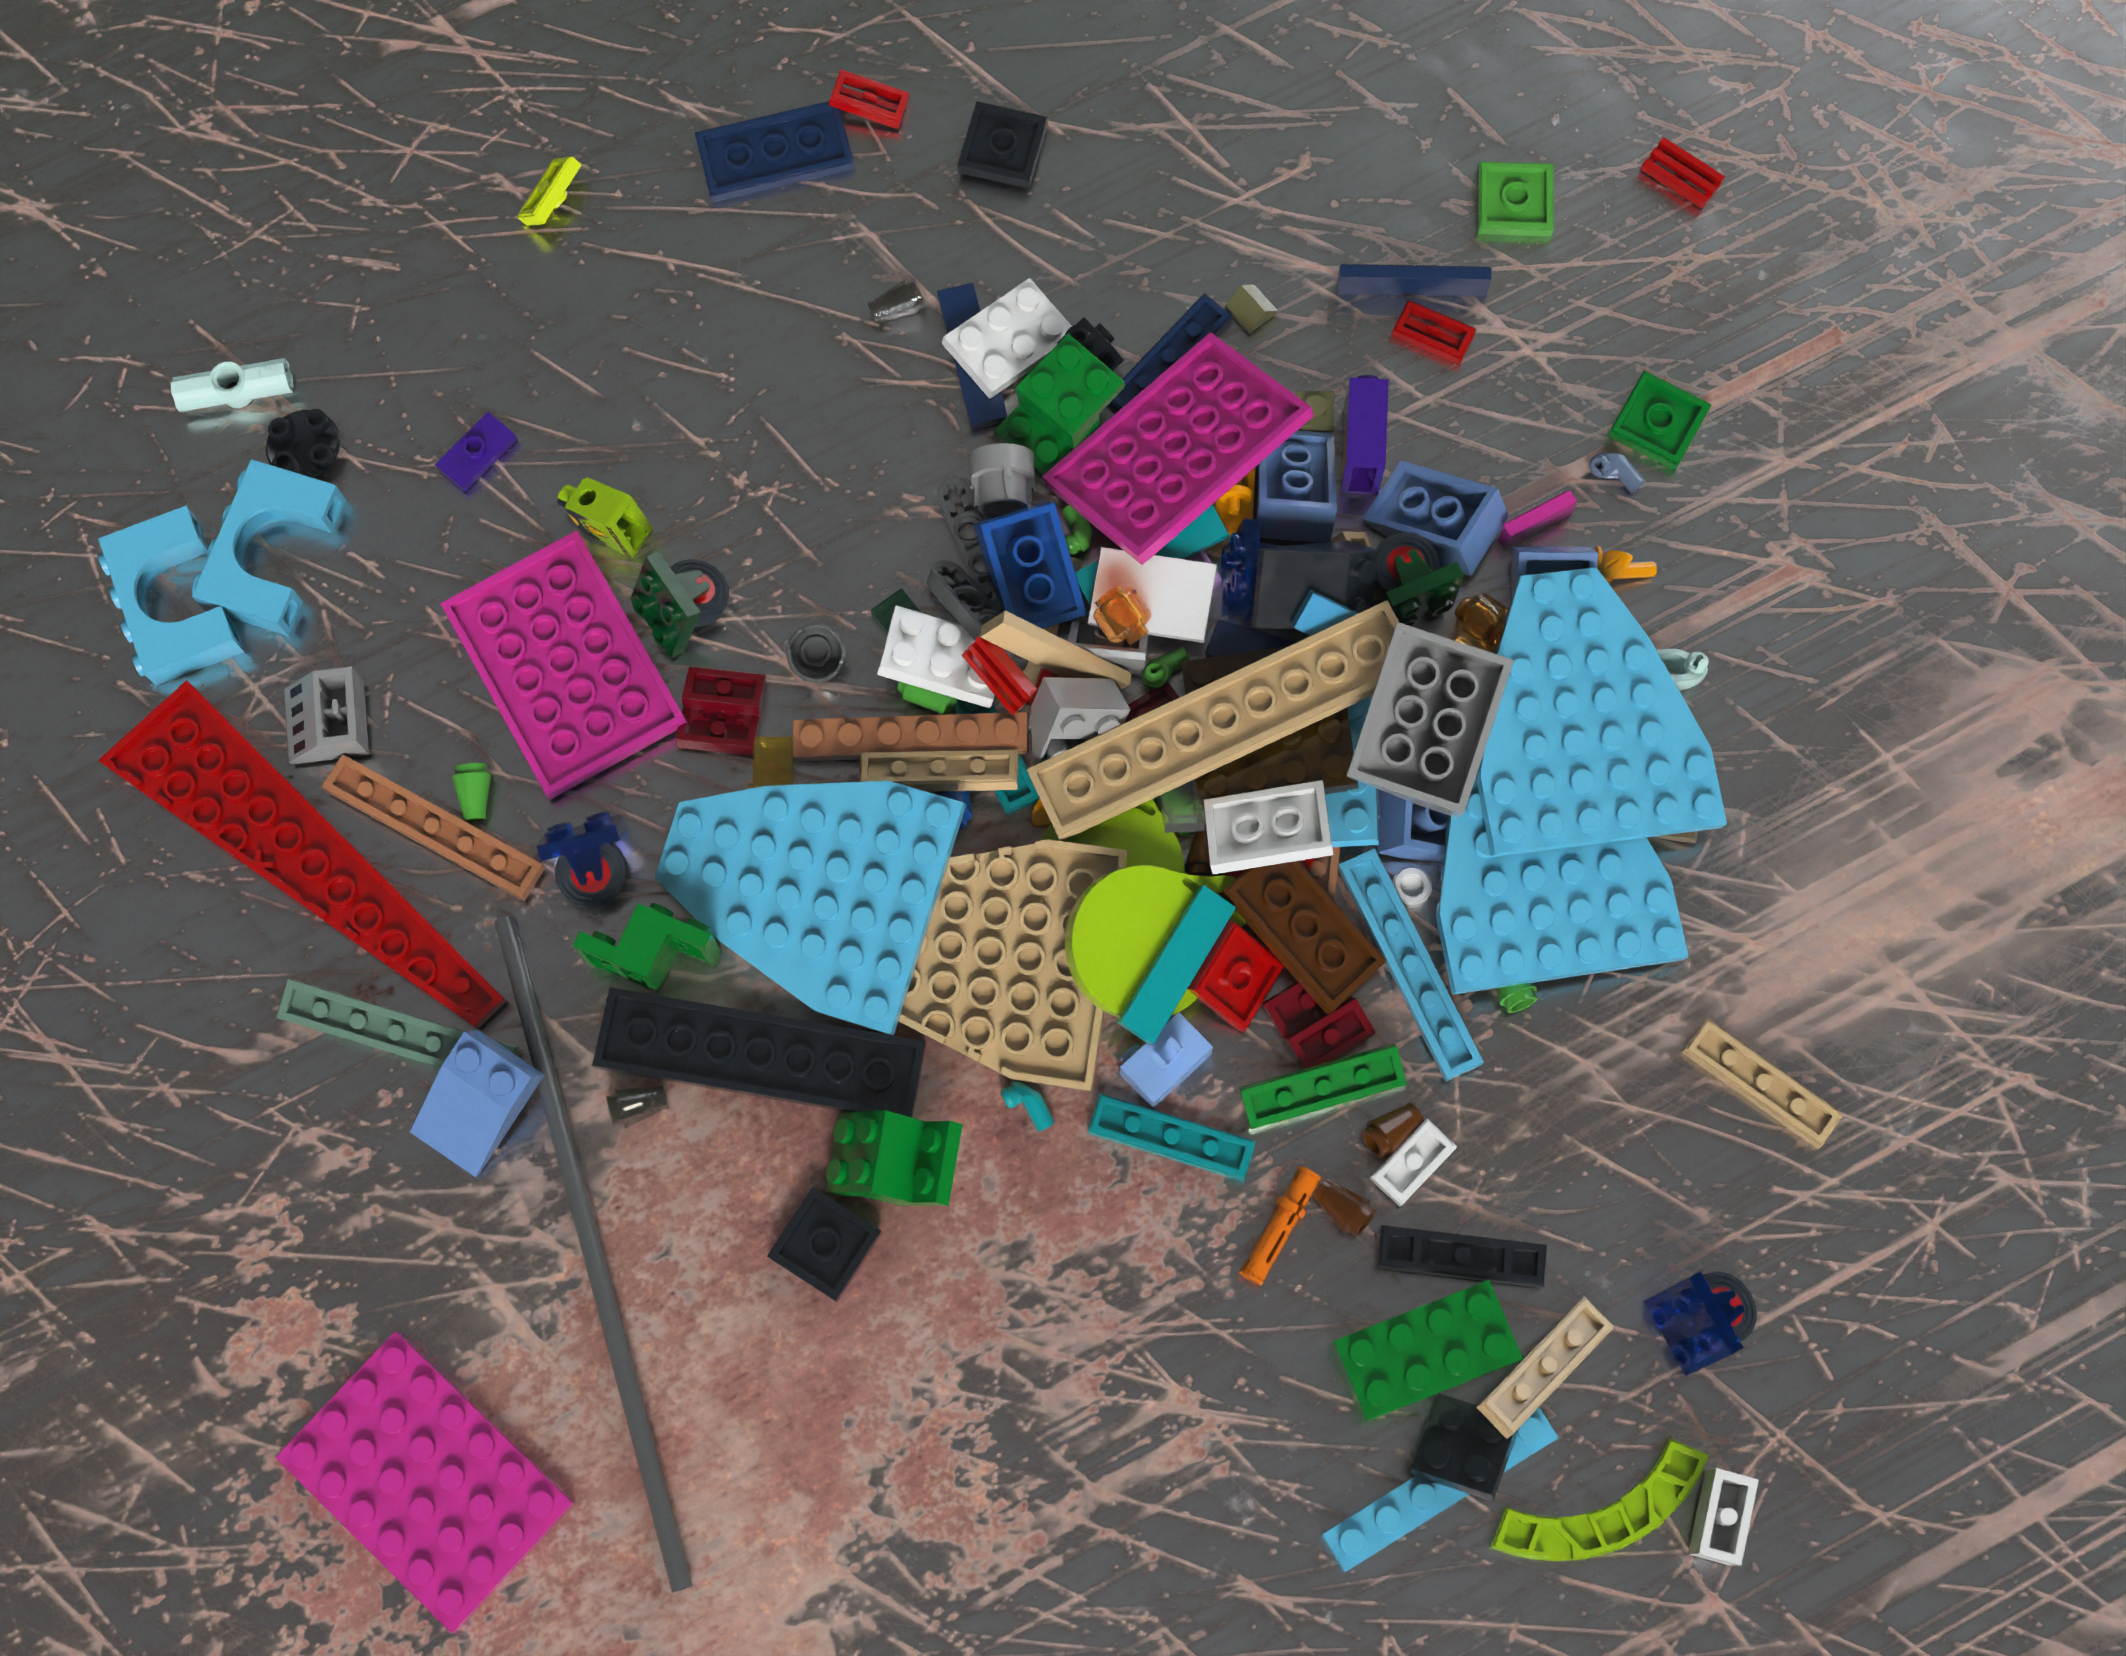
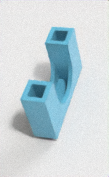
(262, 498)
(134, 562)

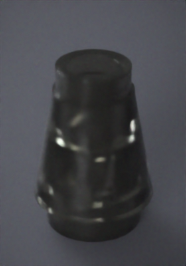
(898, 302)
(635, 1104)

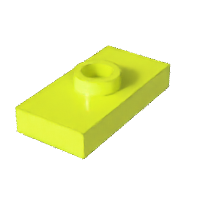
(549, 191)

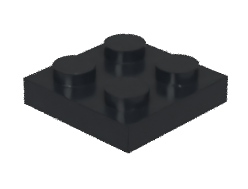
(1002, 144)
(824, 1244)
(1462, 1449)

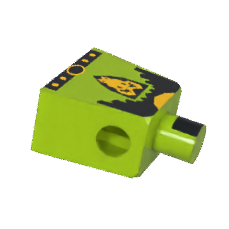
(606, 515)

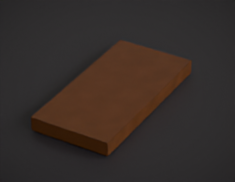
(1305, 930)

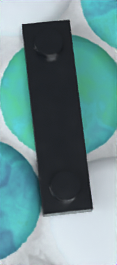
(1461, 1256)

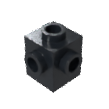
(1097, 341)

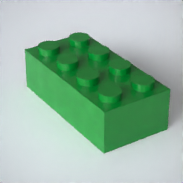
(1425, 1351)

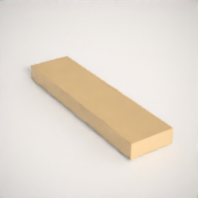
(1050, 650)
(944, 769)
(1762, 1083)
(1545, 1367)

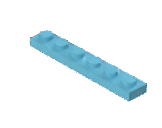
(1410, 965)
(1416, 1503)

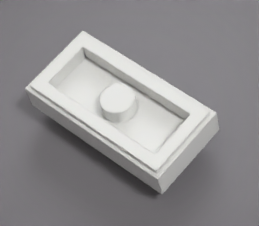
(1413, 1162)

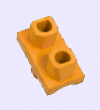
(1237, 503)

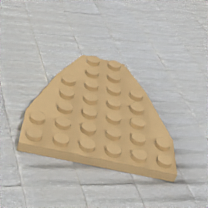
(998, 967)

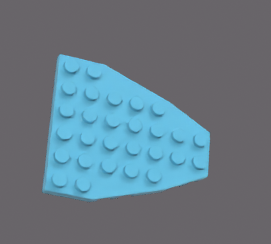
(1589, 728)
(818, 885)
(1550, 909)

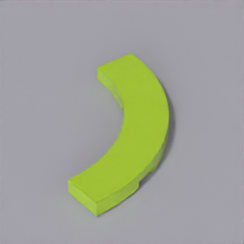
(1611, 1526)

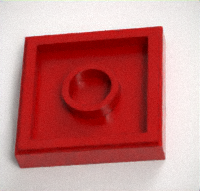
(1235, 976)

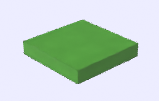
(1515, 199)

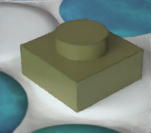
(1323, 410)

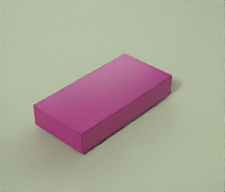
(1537, 519)

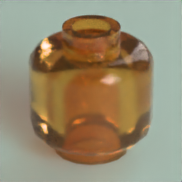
(1122, 614)
(1481, 621)

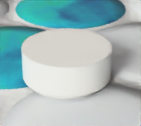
(1412, 886)

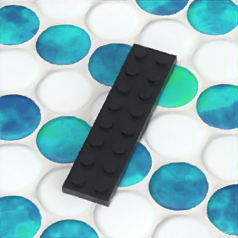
(758, 1054)

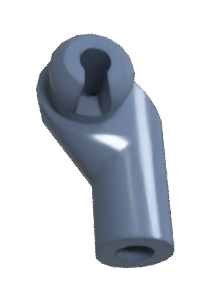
(1616, 467)

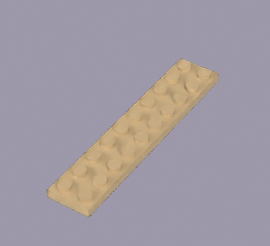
(1215, 723)

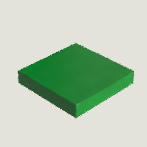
(1659, 420)

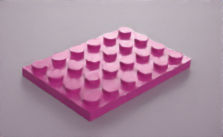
(1177, 447)
(563, 664)
(424, 1481)

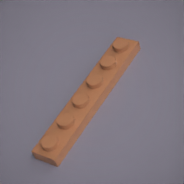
(954, 732)
(433, 827)

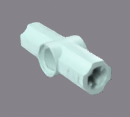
(211, 389)

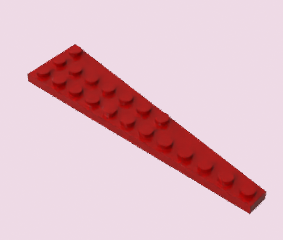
(230, 794)

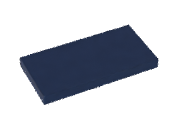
(774, 151)

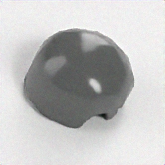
(815, 653)

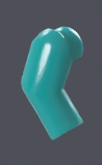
(1031, 1100)

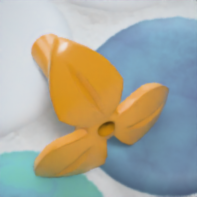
(1617, 566)

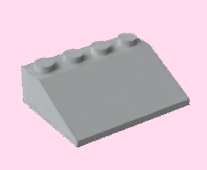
(1429, 719)

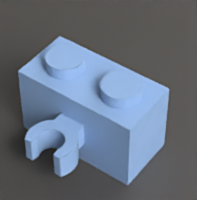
(1165, 1064)

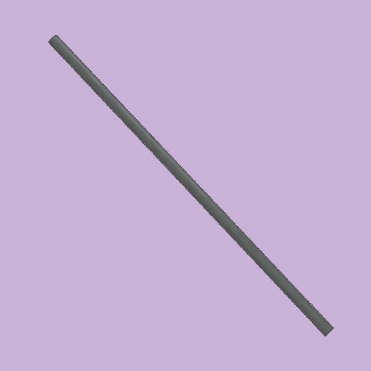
(594, 1258)

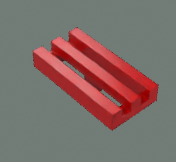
(867, 103)
(1686, 168)
(1432, 345)
(1000, 674)

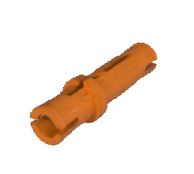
(1283, 1219)

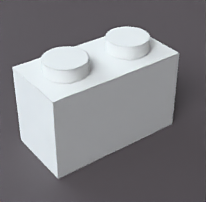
(1723, 1517)

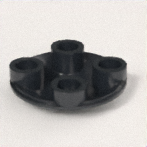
(303, 442)

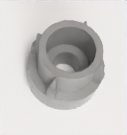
(1001, 478)

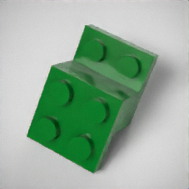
(1059, 403)
(648, 946)
(893, 1158)

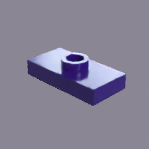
(476, 451)

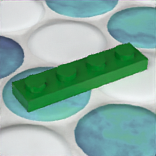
(1322, 1086)

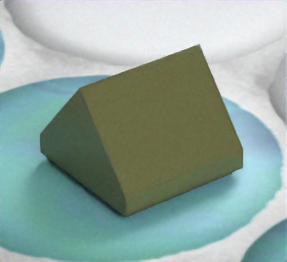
(1250, 307)

